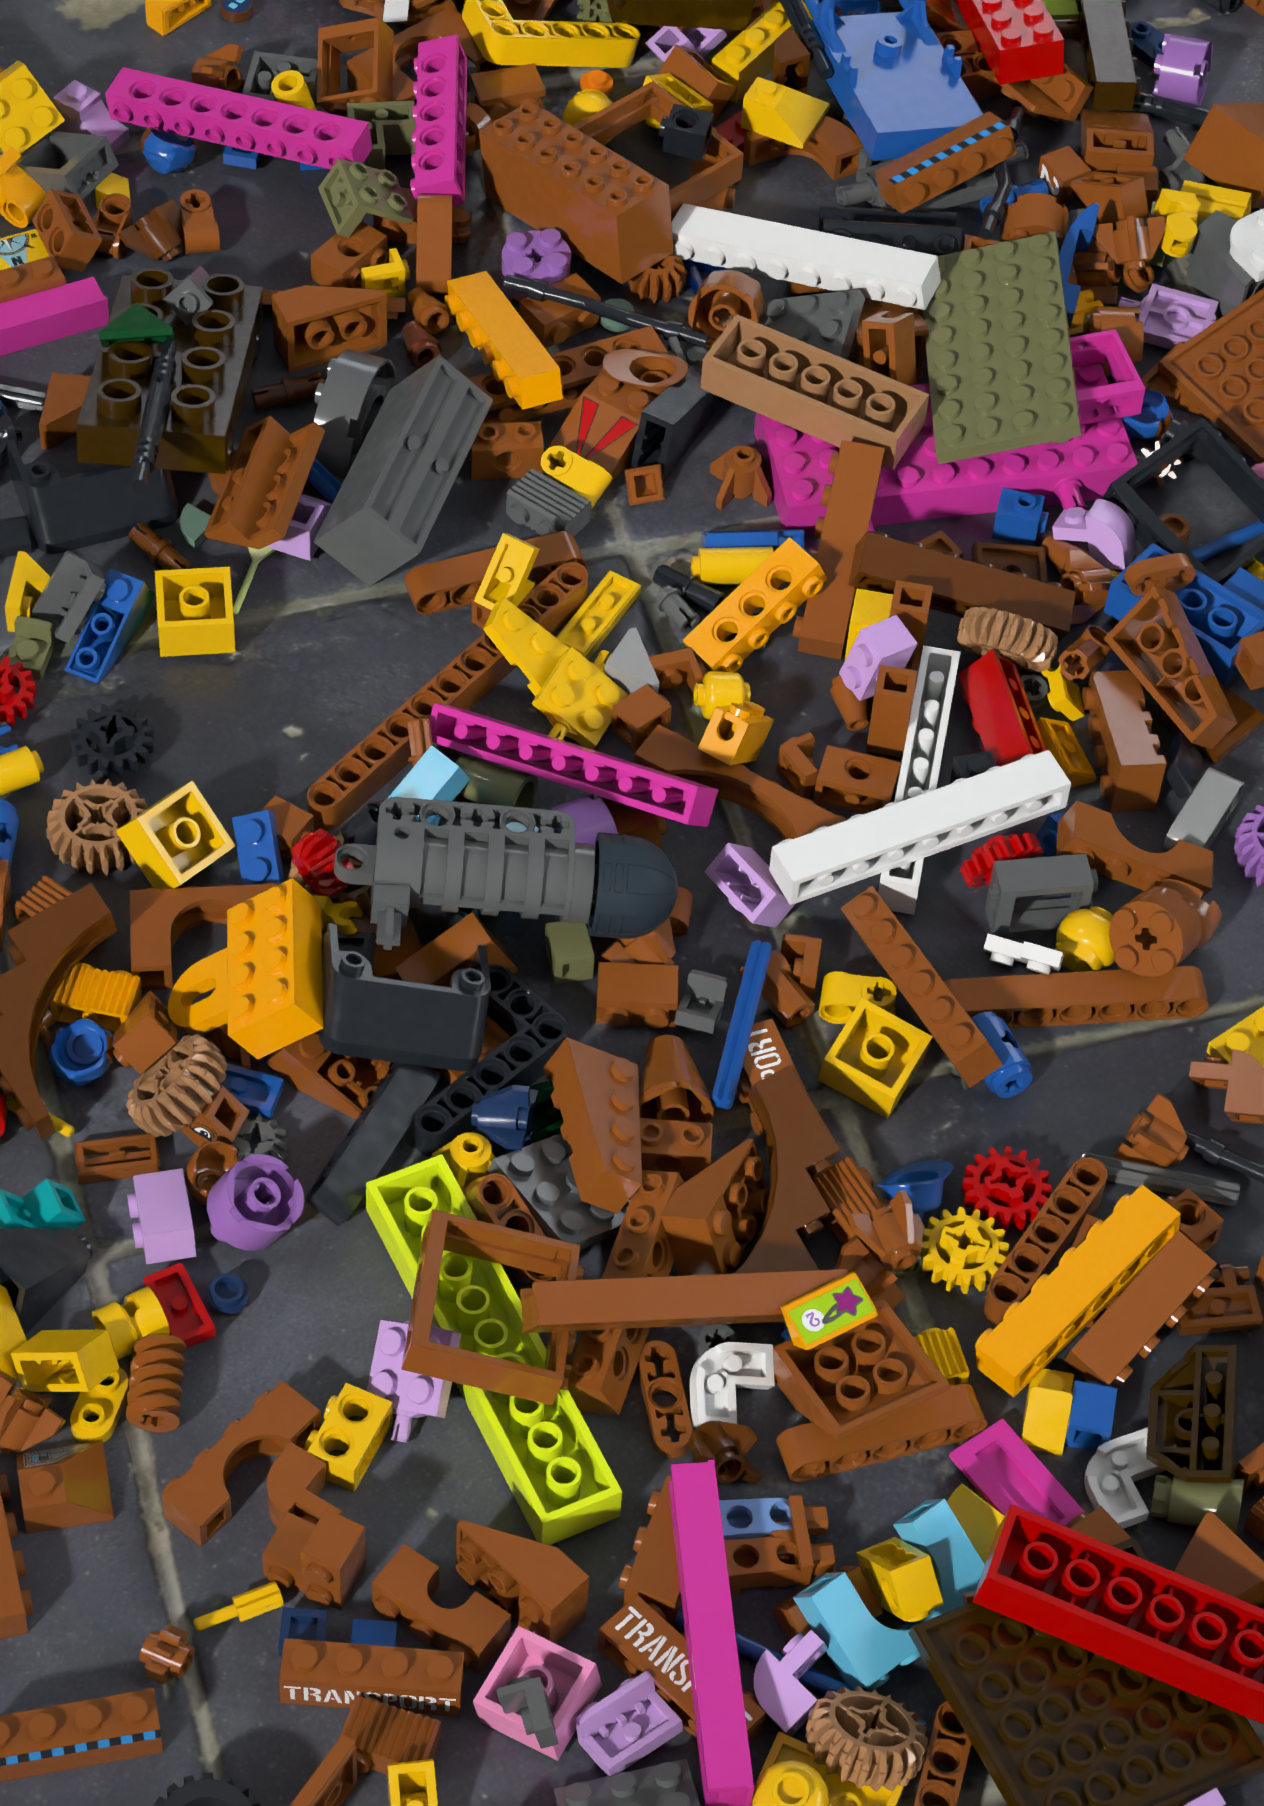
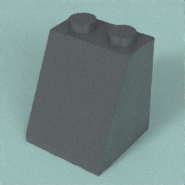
(1213, 268)

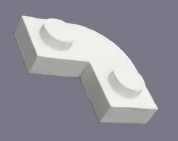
(1248, 244)
(1035, 956)
(721, 1372)
(1112, 1474)

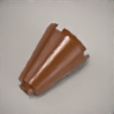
(671, 1084)

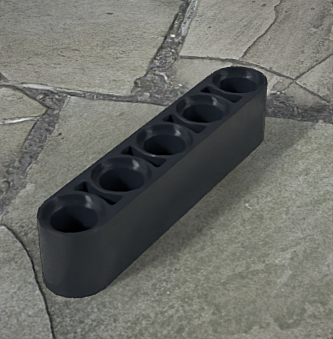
(371, 1140)

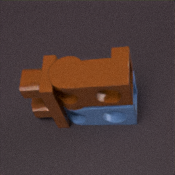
(771, 1542)

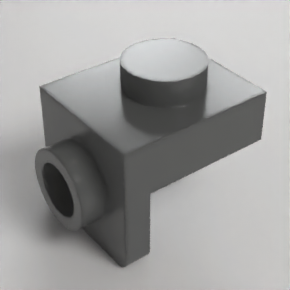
(702, 1002)

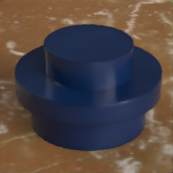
(227, 1294)

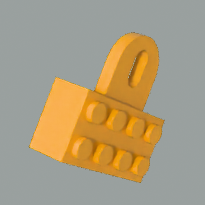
(264, 979)

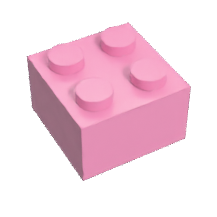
(567, 1678)

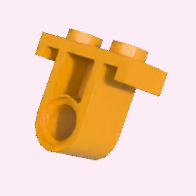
(18, 191)

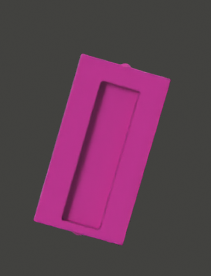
(1012, 1474)

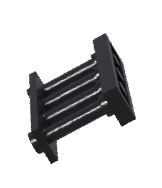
(914, 230)

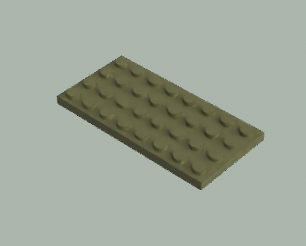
(1000, 350)

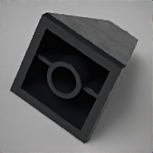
(40, 1268)

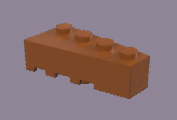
(1172, 667)
(1123, 741)
(600, 1121)

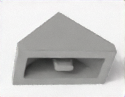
(630, 664)

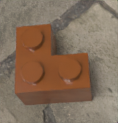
(317, 1558)

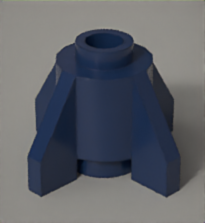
(506, 1116)

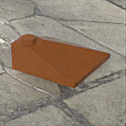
(858, 1375)

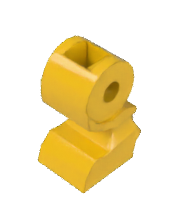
(1180, 217)

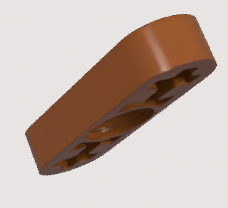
(659, 1415)

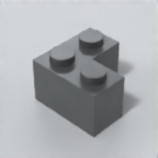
(267, 66)

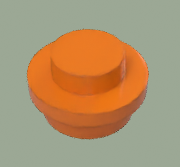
(597, 80)

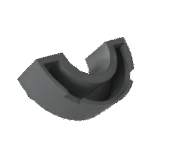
(344, 405)

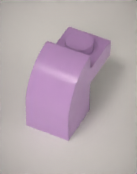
(698, 39)
(1105, 529)
(778, 1685)

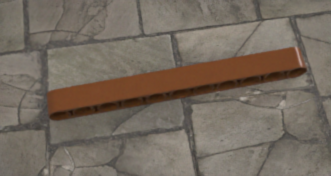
(458, 684)

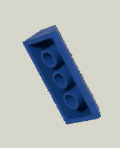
(1212, 610)

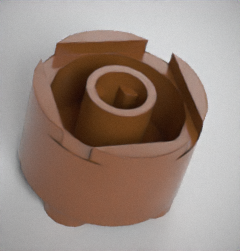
(1032, 216)
(720, 292)
(1123, 320)
(1154, 932)

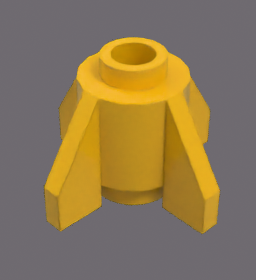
(467, 1157)

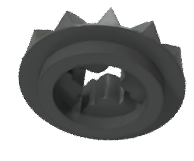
(272, 1138)

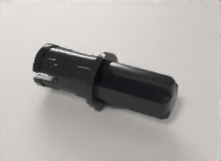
(691, 588)

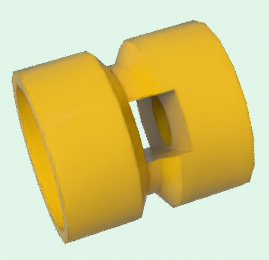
(131, 1321)

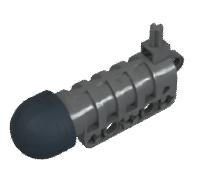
(616, 886)

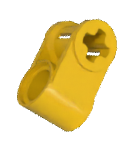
(575, 472)
(844, 991)

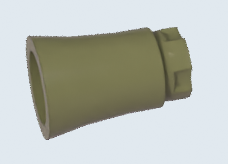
(497, 784)
(1190, 1501)

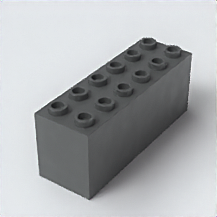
(403, 471)

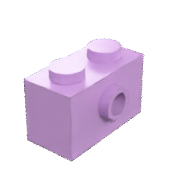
(876, 645)
(749, 885)
(163, 1216)

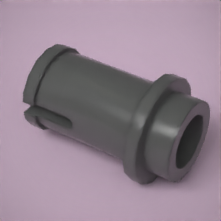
(671, 602)

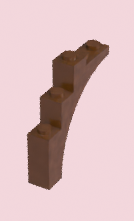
(43, 954)
(796, 1146)

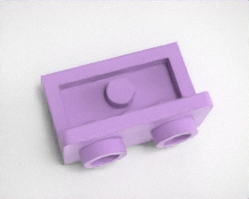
(626, 1725)

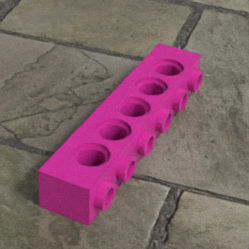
(440, 119)

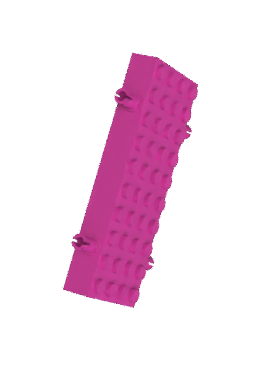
(928, 490)

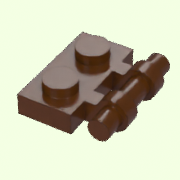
(1224, 1307)

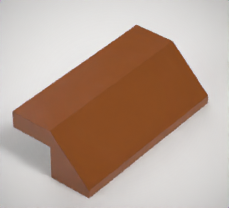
(264, 484)

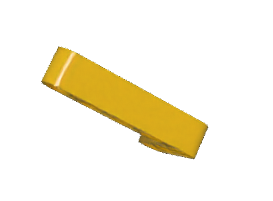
(547, 42)

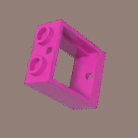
(1110, 400)

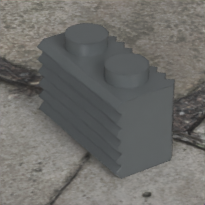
(547, 505)

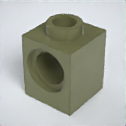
(569, 951)

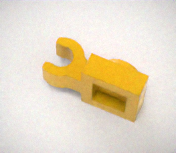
(1064, 694)
(338, 914)

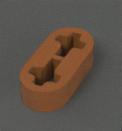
(1165, 571)

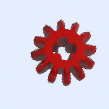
(315, 862)

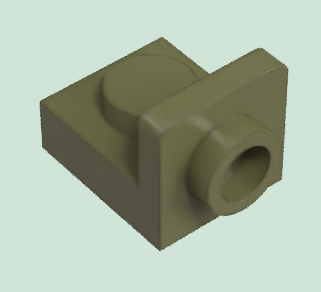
(32, 645)

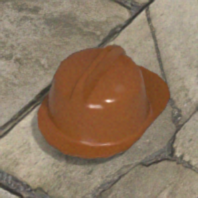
(645, 369)

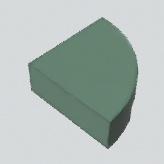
(193, 525)

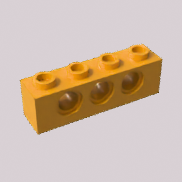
(757, 591)

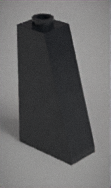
(674, 422)

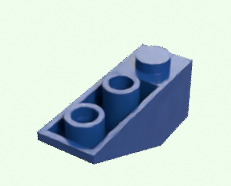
(110, 626)

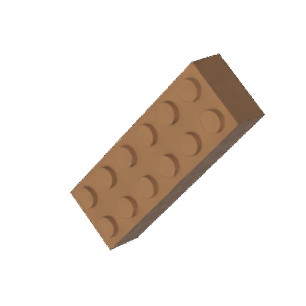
(812, 389)

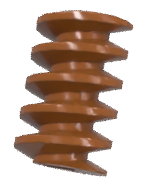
(156, 1383)

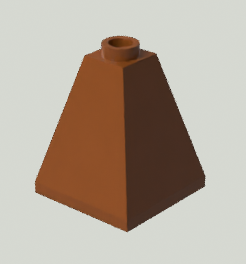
(1223, 1562)

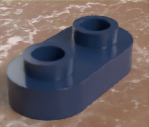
(1146, 42)

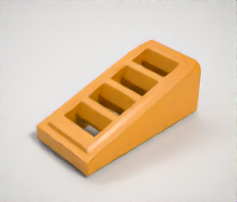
(170, 14)

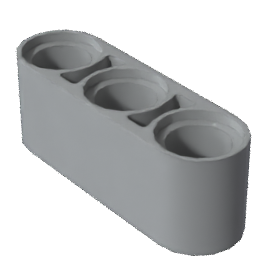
(1206, 810)

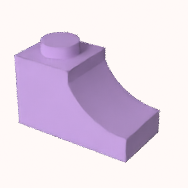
(87, 114)

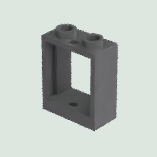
(81, 154)
(1035, 878)

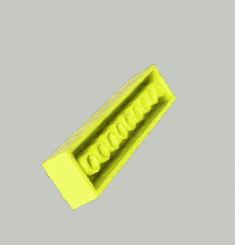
(538, 1446)

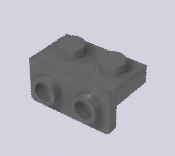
(69, 595)

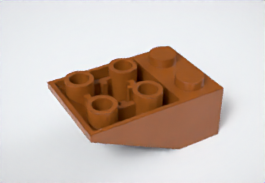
(1115, 139)
(328, 1077)
(717, 1213)
(524, 1578)

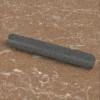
(1168, 1180)

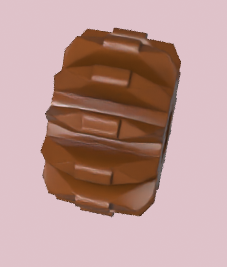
(660, 280)

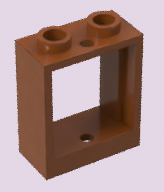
(350, 37)

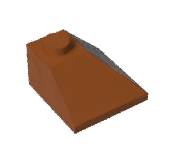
(64, 1487)

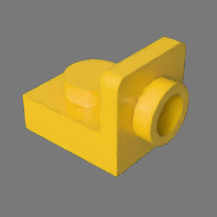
(387, 276)

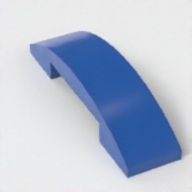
(1077, 238)

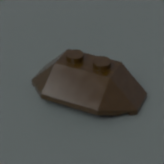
(1196, 1416)

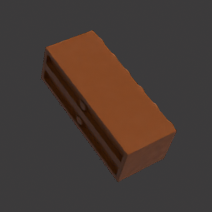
(573, 184)

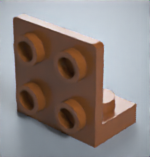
(1051, 96)

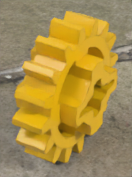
(962, 1249)

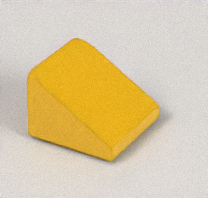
(112, 184)

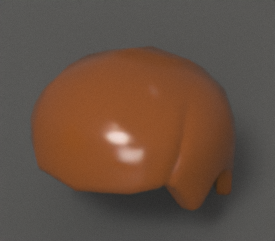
(207, 1167)

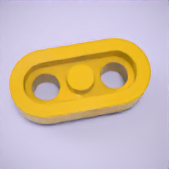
(103, 1402)

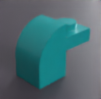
(43, 1207)

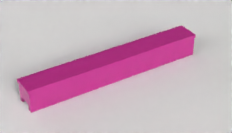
(52, 315)
(710, 1636)

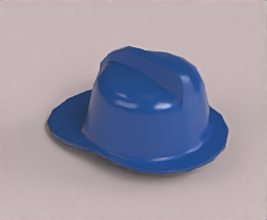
(922, 1183)

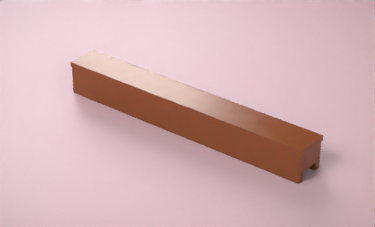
(665, 1300)

